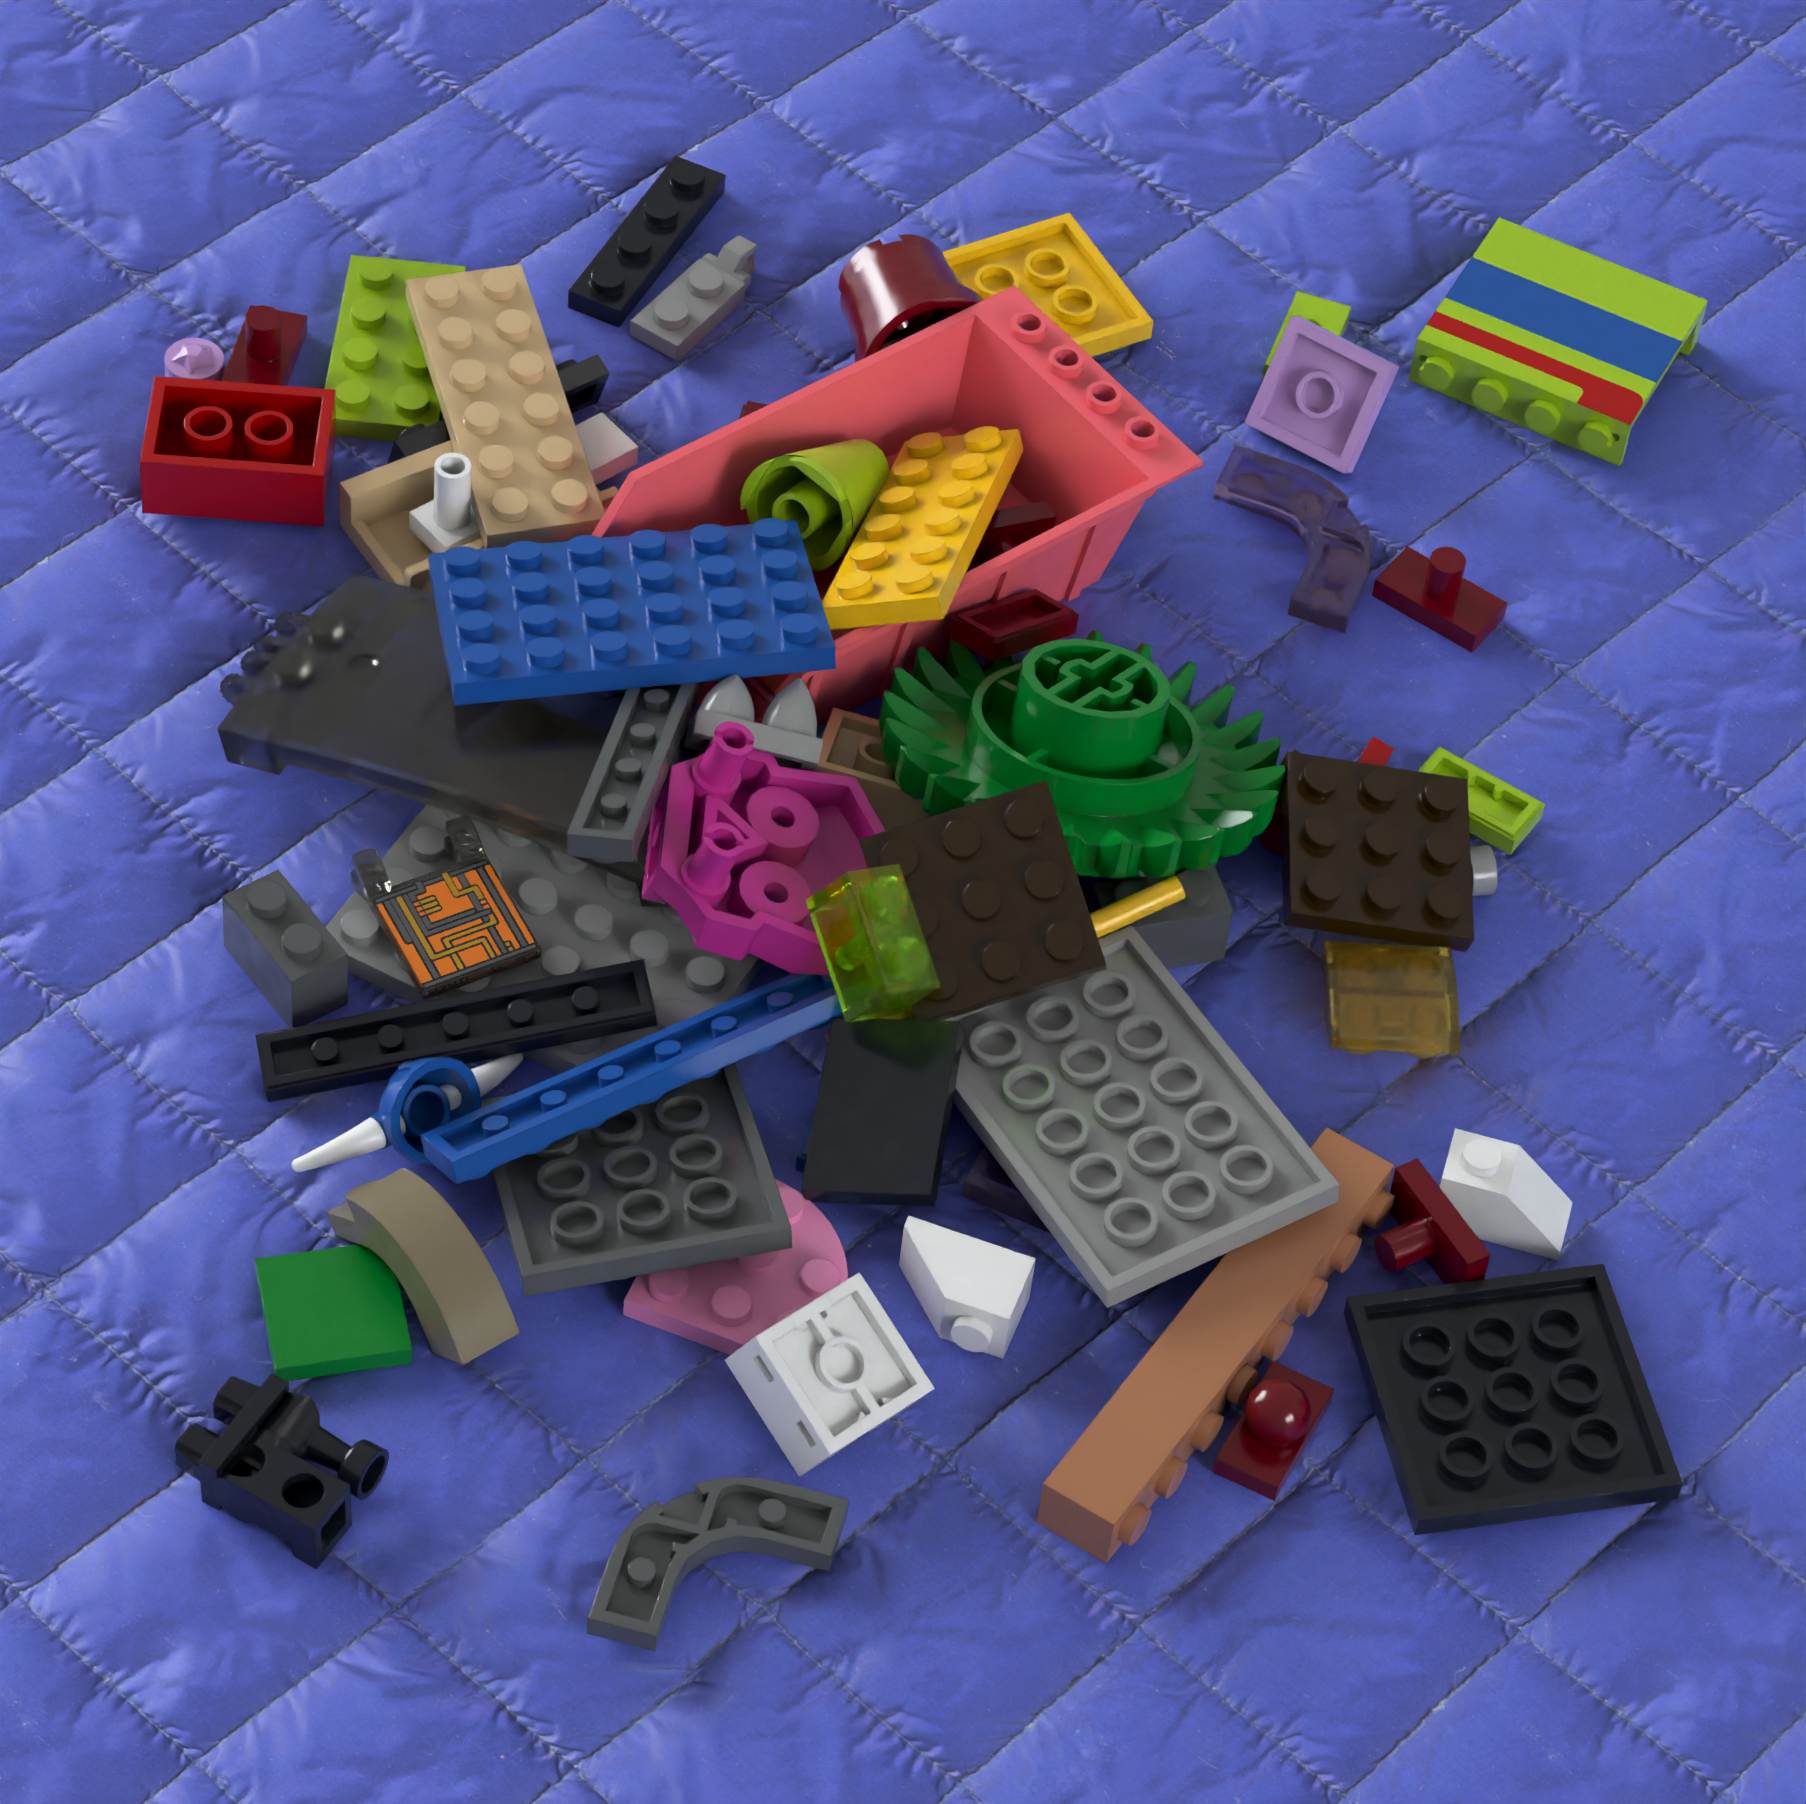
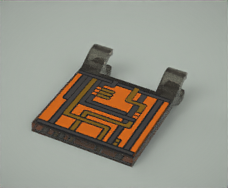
(451, 921)

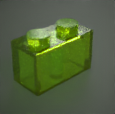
(872, 943)

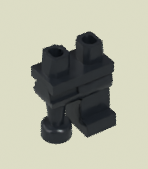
(262, 1467)

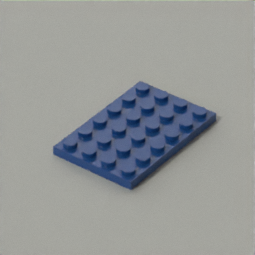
(628, 611)

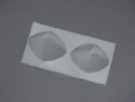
(785, 731)

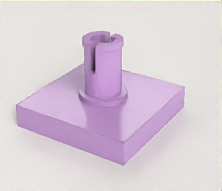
(1321, 394)

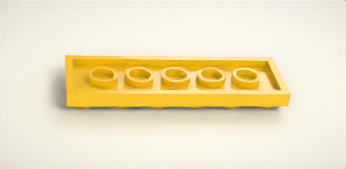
(923, 529)

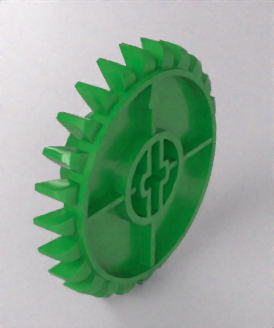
(1124, 756)

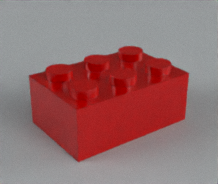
(238, 451)

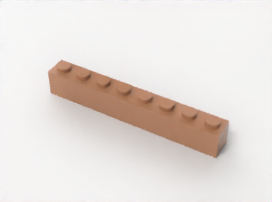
(1209, 1360)

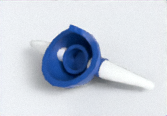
(413, 1102)

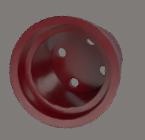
(898, 292)

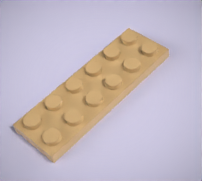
(504, 406)

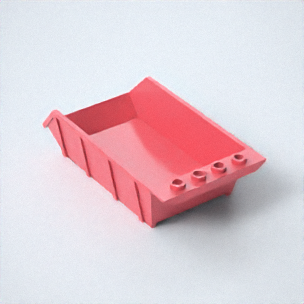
(992, 364)

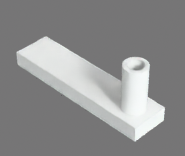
(449, 517)

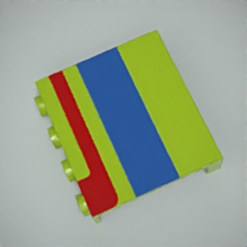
(1555, 339)

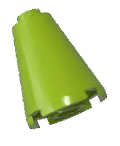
(822, 490)

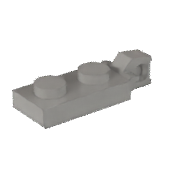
(696, 300)

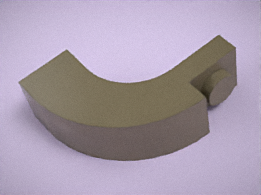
(433, 1260)

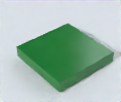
(332, 1312)

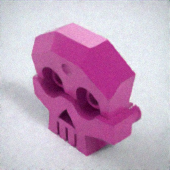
(723, 854)

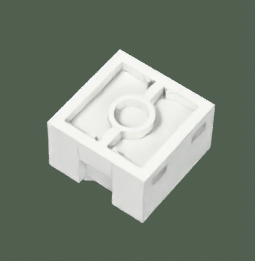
(829, 1374)

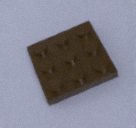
(1376, 852)
(992, 900)

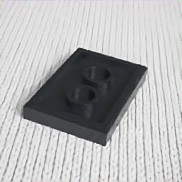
(883, 1112)

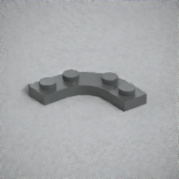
(703, 1524)

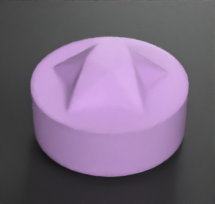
(194, 360)

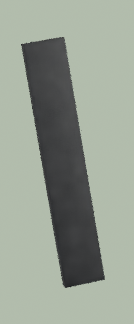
(456, 1027)

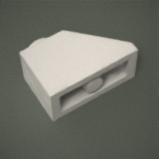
(1505, 1195)
(966, 1285)

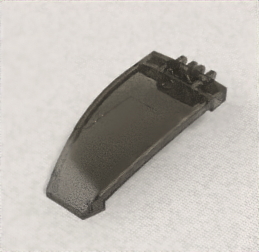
(372, 702)

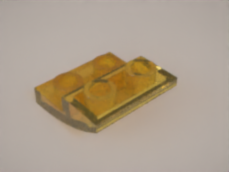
(1391, 998)

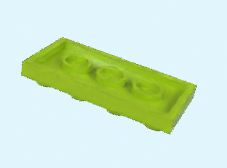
(377, 352)

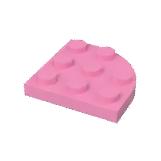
(741, 1297)

